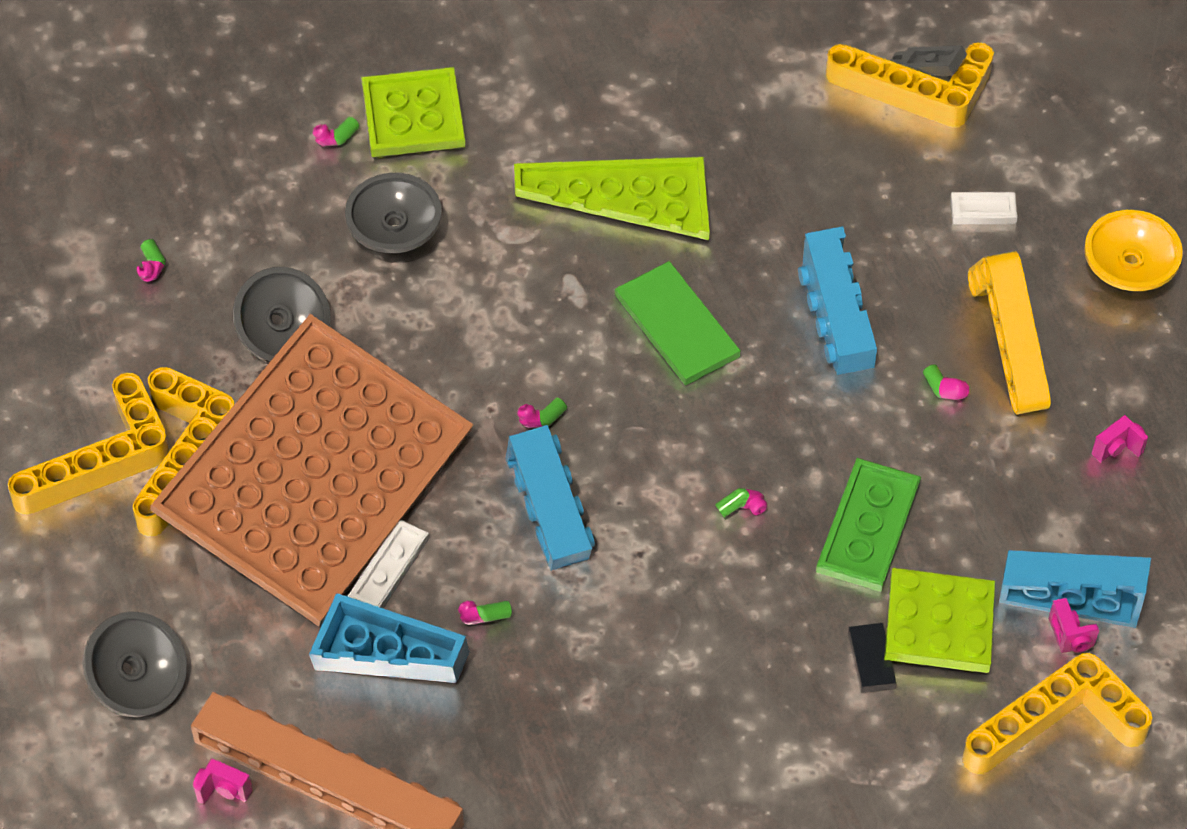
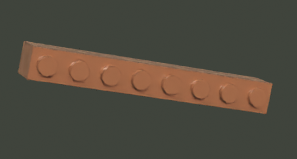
(320, 769)

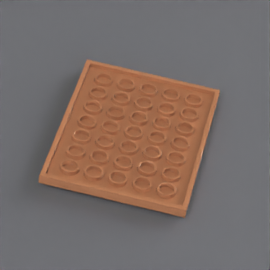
(312, 469)

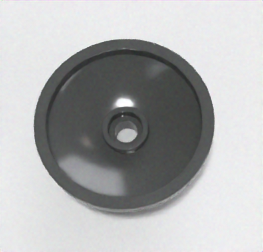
(391, 201)
(280, 293)
(155, 660)

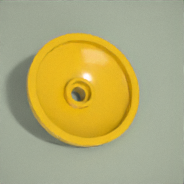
(1136, 239)

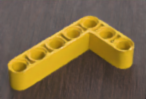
(911, 89)
(1005, 284)
(202, 420)
(99, 455)
(1053, 708)

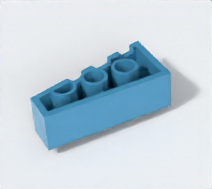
(837, 302)
(549, 497)
(1095, 585)
(385, 643)

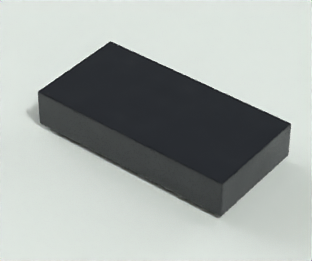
(868, 654)

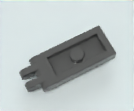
(932, 59)

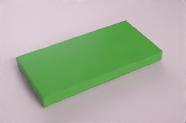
(677, 323)
(868, 524)

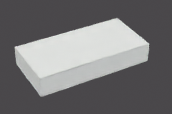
(983, 208)

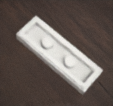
(390, 564)

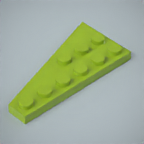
(640, 191)

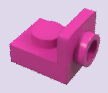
(1117, 437)
(1068, 630)
(225, 779)

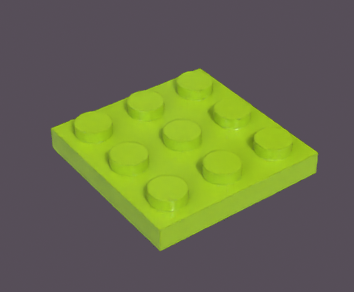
(413, 112)
(940, 620)

